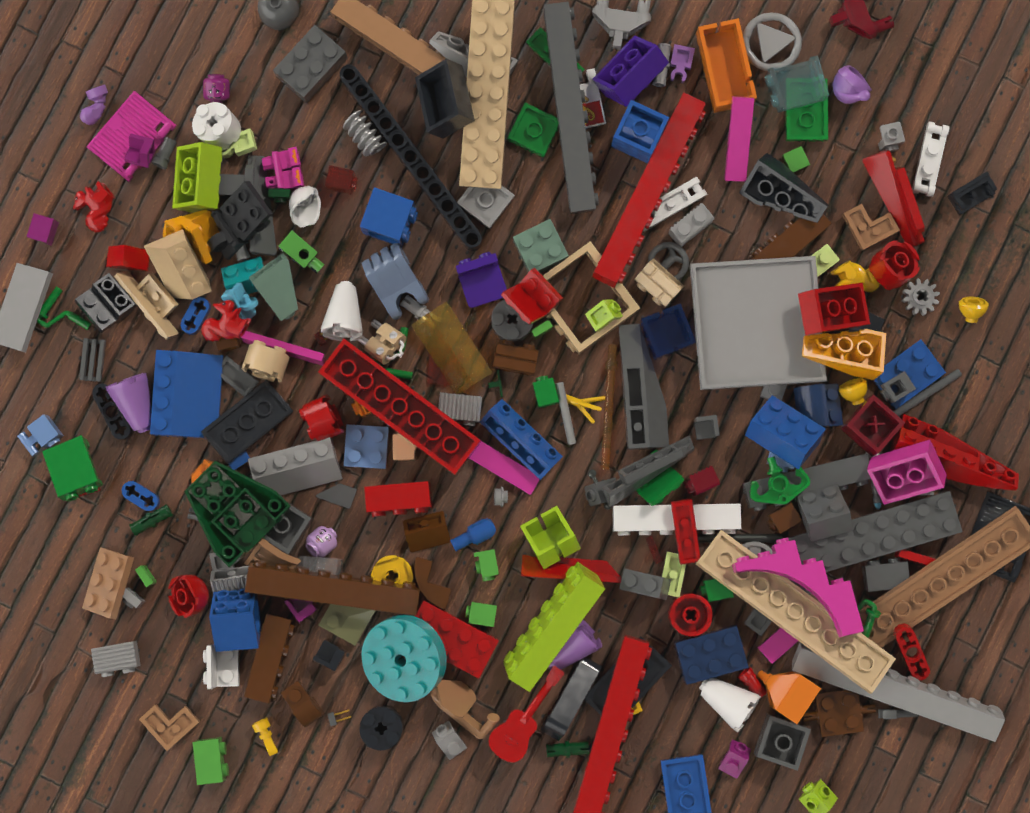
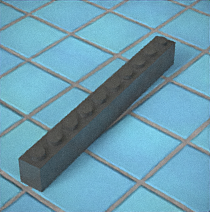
(569, 107)

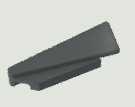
(264, 241)
(645, 469)

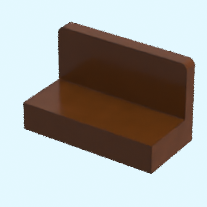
(426, 531)

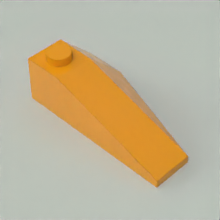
(853, 353)

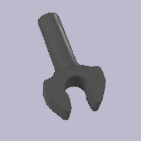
(894, 713)

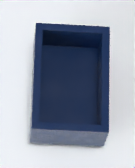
(710, 654)

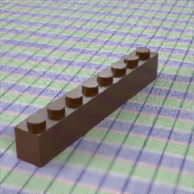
(332, 588)

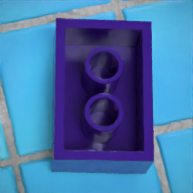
(630, 70)

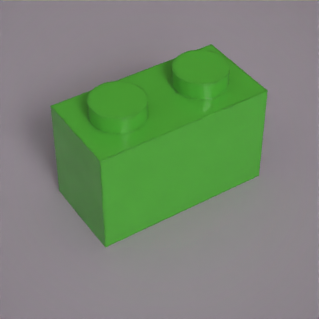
(210, 760)

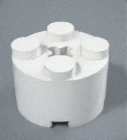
(216, 125)

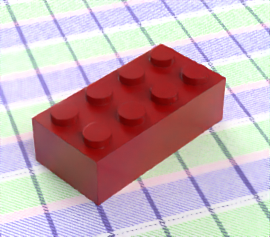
(464, 643)

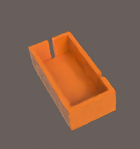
(725, 63)

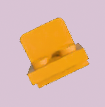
(198, 228)

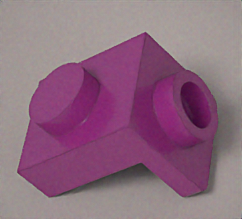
(735, 759)

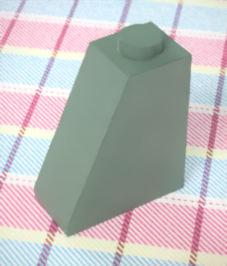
(277, 287)

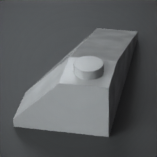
(456, 50)

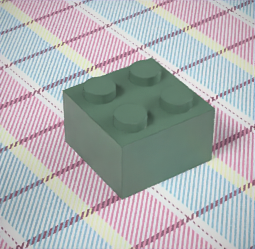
(540, 247)

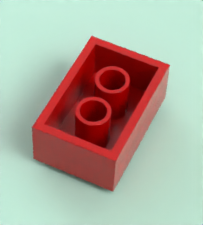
(833, 308)
(398, 498)

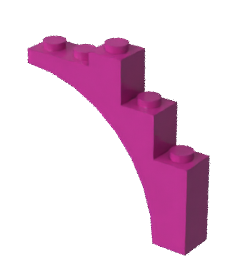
(786, 562)

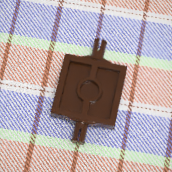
(839, 713)

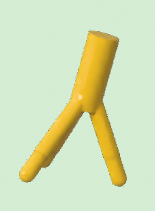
(581, 403)

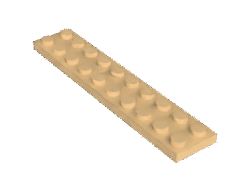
(488, 92)
(796, 614)

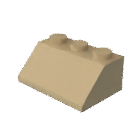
(178, 266)

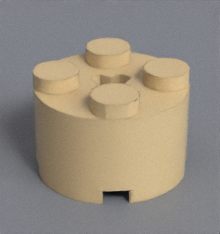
(265, 361)

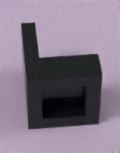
(329, 655)

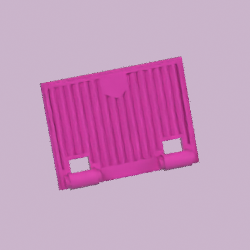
(133, 117)

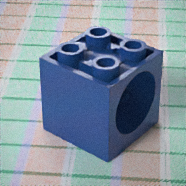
(639, 131)
(388, 217)
(235, 620)

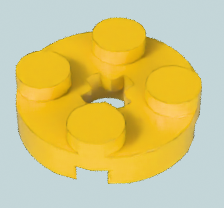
(395, 563)

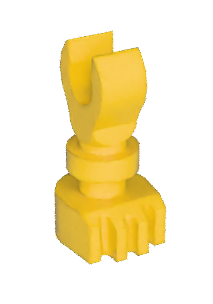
(261, 726)

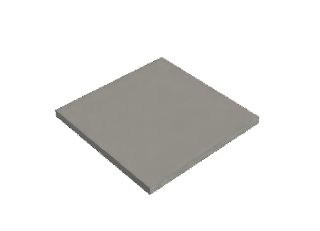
(752, 322)

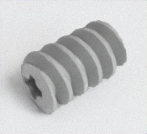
(362, 134)

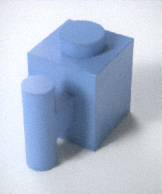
(43, 432)

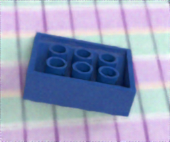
(185, 393)

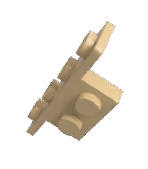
(152, 300)

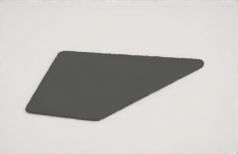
(339, 495)

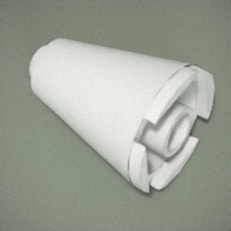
(343, 314)
(729, 701)

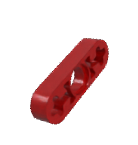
(904, 646)

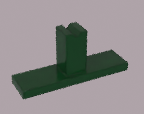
(497, 384)

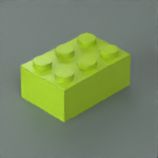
(197, 177)

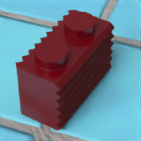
(701, 481)

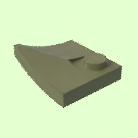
(346, 621)

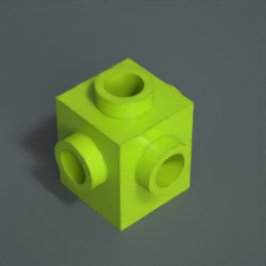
(817, 797)

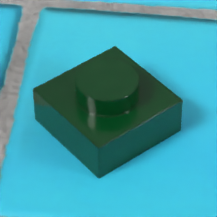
(279, 196)

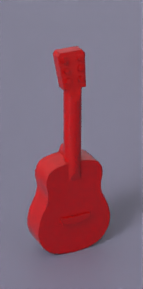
(512, 736)

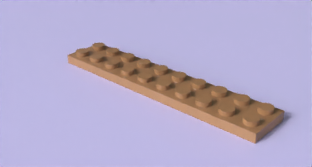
(950, 575)

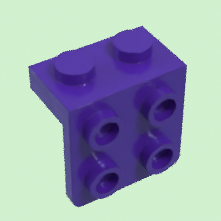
(481, 279)

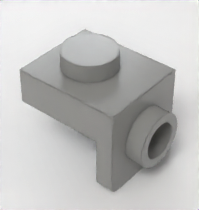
(892, 137)
(448, 740)

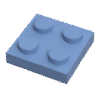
(366, 446)

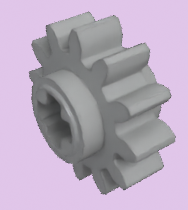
(916, 290)

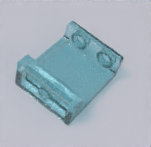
(797, 85)

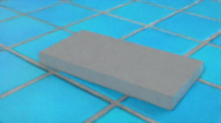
(22, 306)

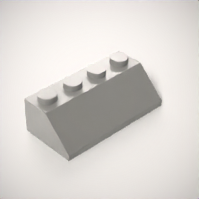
(297, 467)

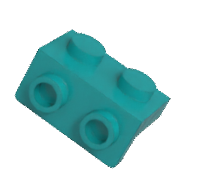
(240, 274)

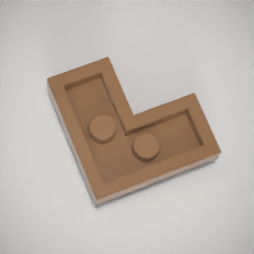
(868, 232)
(168, 730)

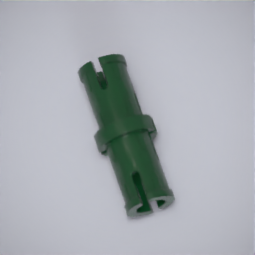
(151, 520)
(567, 749)

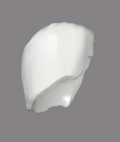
(305, 206)

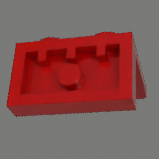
(532, 297)

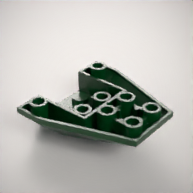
(234, 510)

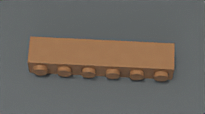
(386, 35)

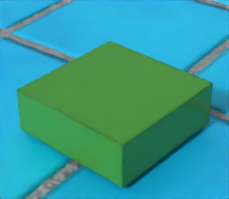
(796, 159)
(541, 329)
(146, 576)

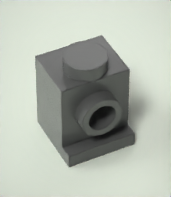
(903, 385)

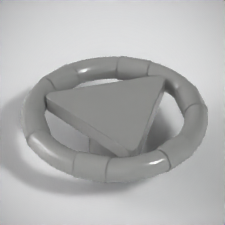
(772, 40)

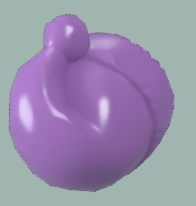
(850, 86)

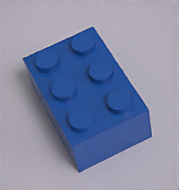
(785, 432)

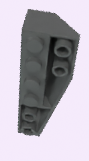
(642, 394)

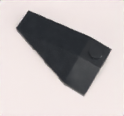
(778, 187)

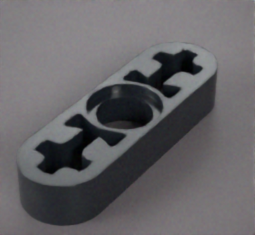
(113, 428)

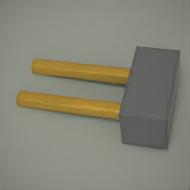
(331, 716)

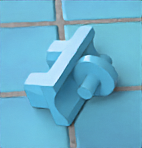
(241, 300)

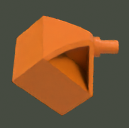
(789, 693)

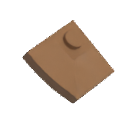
(267, 552)

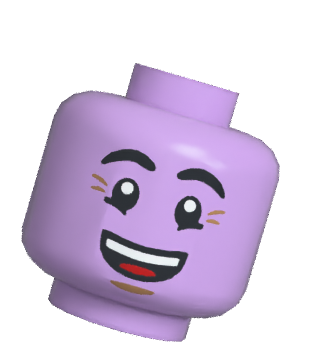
(321, 541)

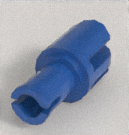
(476, 534)

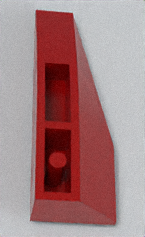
(958, 458)

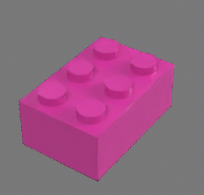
(907, 472)

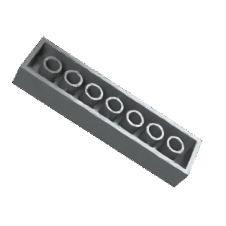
(884, 532)

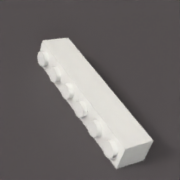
(659, 518)

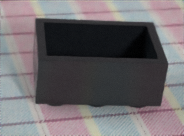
(444, 98)

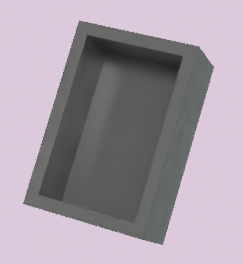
(310, 64)

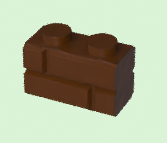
(515, 358)

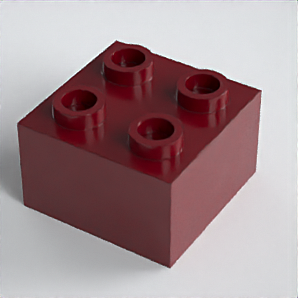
(872, 425)

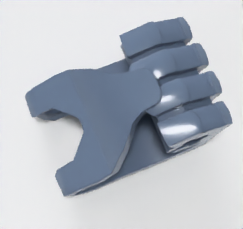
(393, 277)

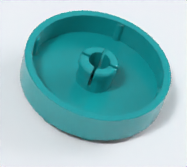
(402, 678)

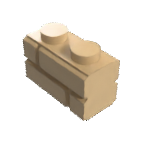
(658, 283)

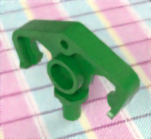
(779, 487)

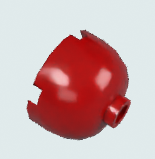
(188, 595)

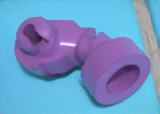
(92, 113)

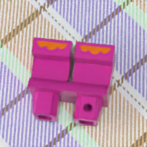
(287, 170)

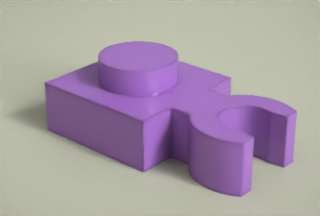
(681, 59)

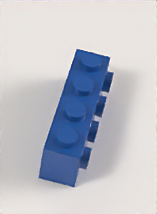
(521, 439)

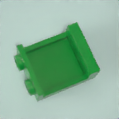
(72, 469)

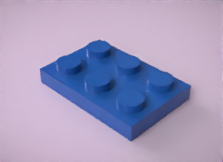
(919, 366)
(686, 784)

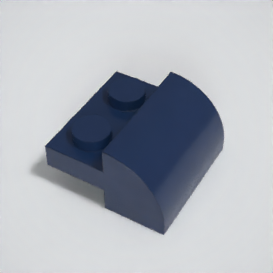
(820, 403)

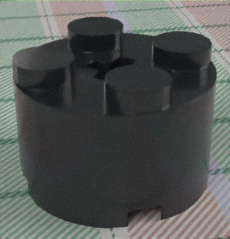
(374, 738)

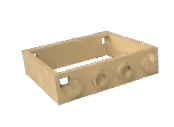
(561, 327)

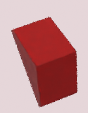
(127, 258)

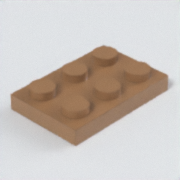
(108, 583)

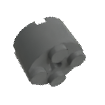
(506, 331)

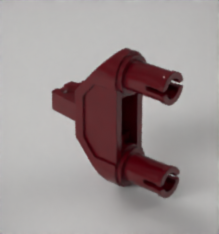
(857, 19)

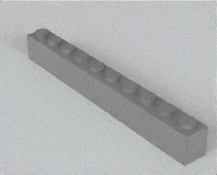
(911, 696)

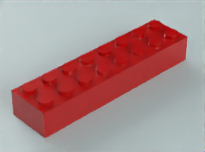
(399, 407)

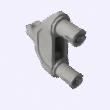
(621, 23)

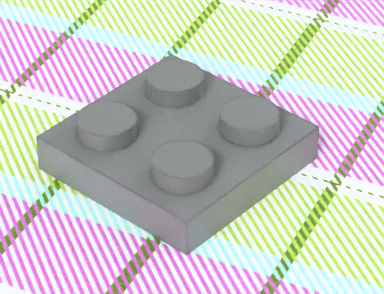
(485, 203)

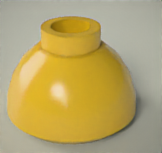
(973, 308)
(854, 390)

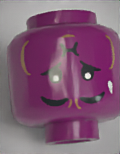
(216, 88)

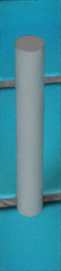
(565, 413)

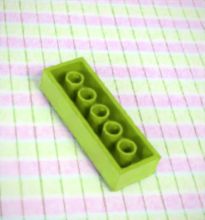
(553, 626)

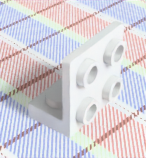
(221, 668)

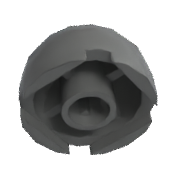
(278, 13)

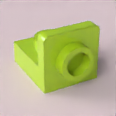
(604, 314)

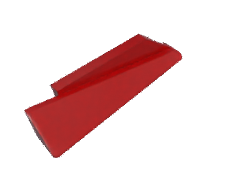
(897, 195)
(532, 568)

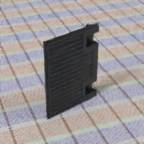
(992, 508)

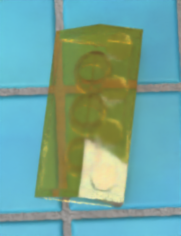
(451, 348)

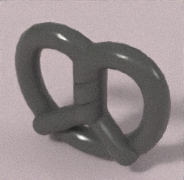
(684, 259)

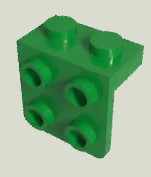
(660, 486)

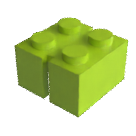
(552, 542)

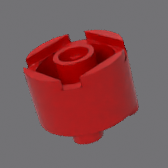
(894, 264)
(321, 418)
(702, 614)

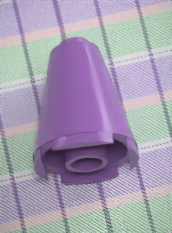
(133, 401)
(577, 647)

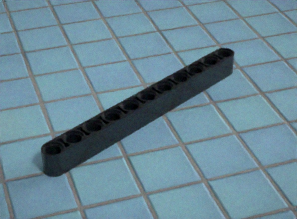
(405, 149)

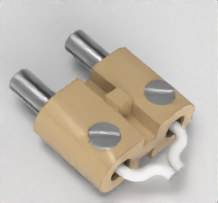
(385, 342)

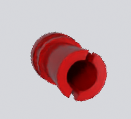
(749, 679)

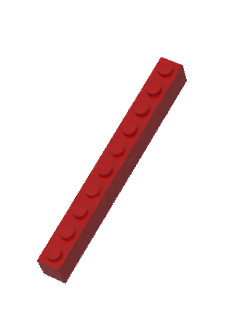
(649, 189)
(612, 725)

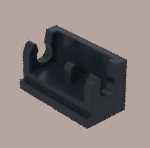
(972, 193)

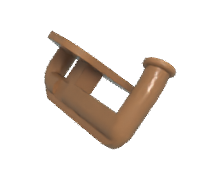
(456, 700)

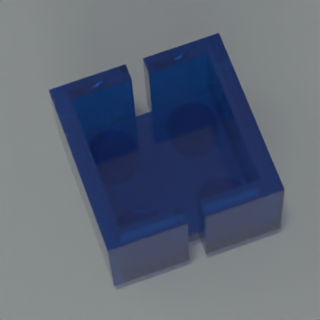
(667, 332)

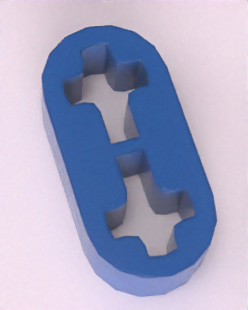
(191, 313)
(137, 500)

